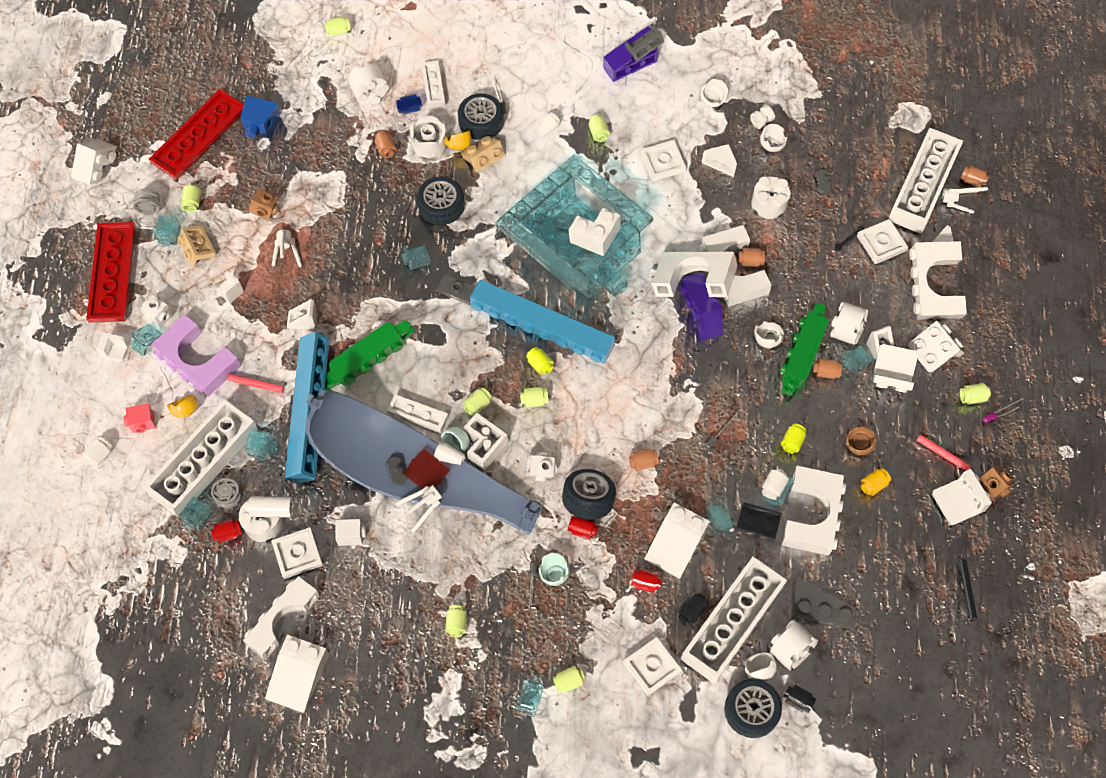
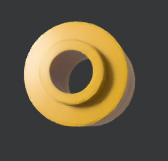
(875, 481)

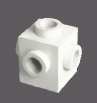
(156, 311)
(541, 467)

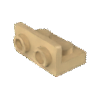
(195, 244)

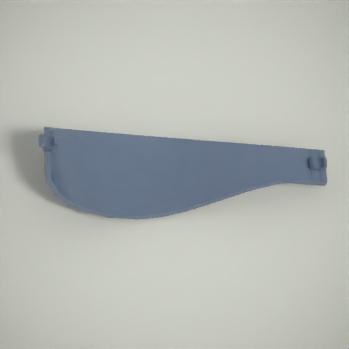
(362, 439)

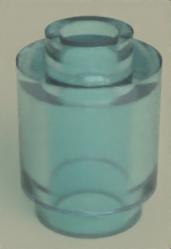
(720, 517)

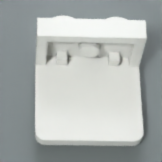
(936, 346)
(895, 368)
(962, 498)

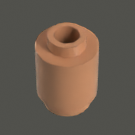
(385, 144)
(974, 176)
(751, 257)
(827, 368)
(643, 459)

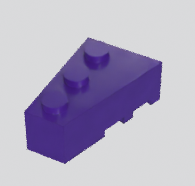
(620, 62)
(704, 309)

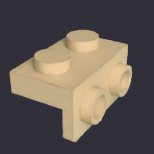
(483, 153)

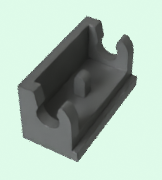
(645, 43)

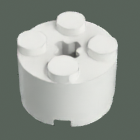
(368, 83)
(428, 137)
(770, 197)
(849, 323)
(260, 528)
(793, 645)

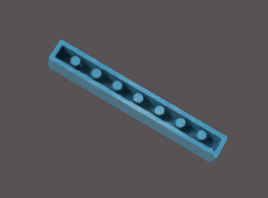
(542, 321)
(309, 379)

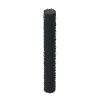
(967, 589)

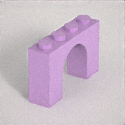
(204, 377)

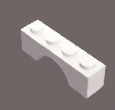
(297, 597)

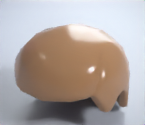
(861, 440)

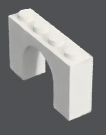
(678, 264)
(743, 287)
(929, 304)
(827, 488)

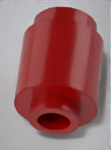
(582, 527)
(226, 530)
(646, 580)

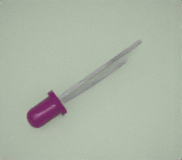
(992, 416)

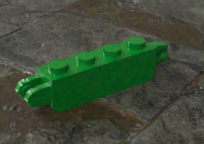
(805, 350)
(367, 353)

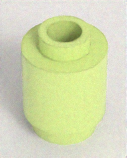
(337, 26)
(599, 128)
(190, 198)
(975, 393)
(534, 397)
(477, 401)
(456, 621)
(568, 679)

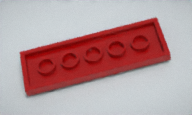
(197, 134)
(111, 272)

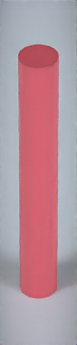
(256, 383)
(944, 453)

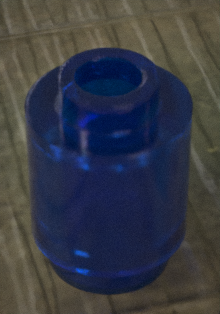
(408, 104)

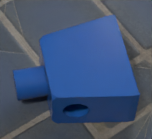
(259, 116)

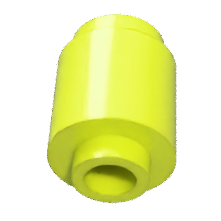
(540, 361)
(794, 438)

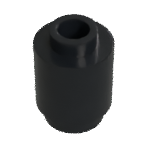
(693, 607)
(799, 698)

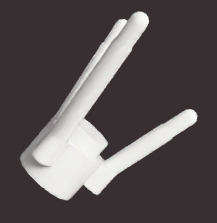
(952, 195)
(284, 241)
(429, 496)

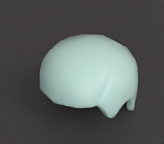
(456, 438)
(554, 569)

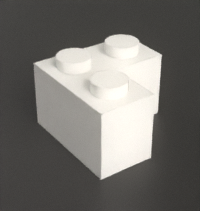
(90, 158)
(595, 235)
(488, 441)

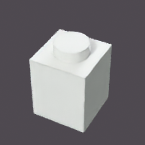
(349, 532)

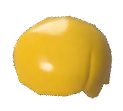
(459, 141)
(183, 407)

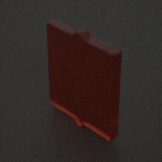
(426, 470)

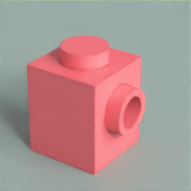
(139, 418)

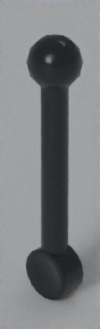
(838, 247)

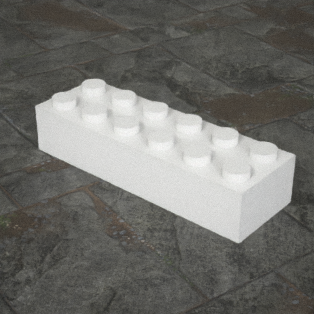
(925, 180)
(201, 458)
(733, 620)

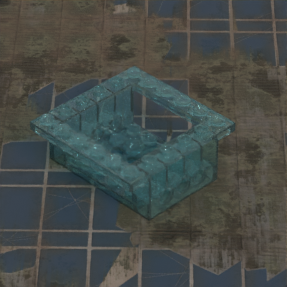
(553, 206)

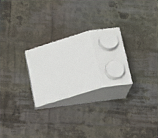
(677, 540)
(296, 673)

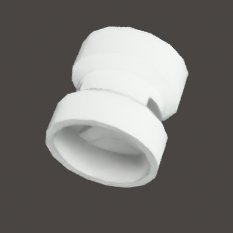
(761, 117)

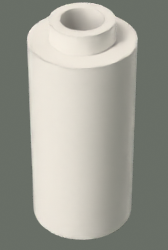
(269, 506)

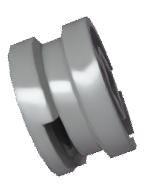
(146, 201)
(227, 493)

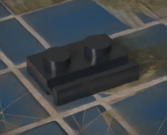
(758, 521)

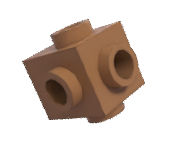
(264, 204)
(997, 482)

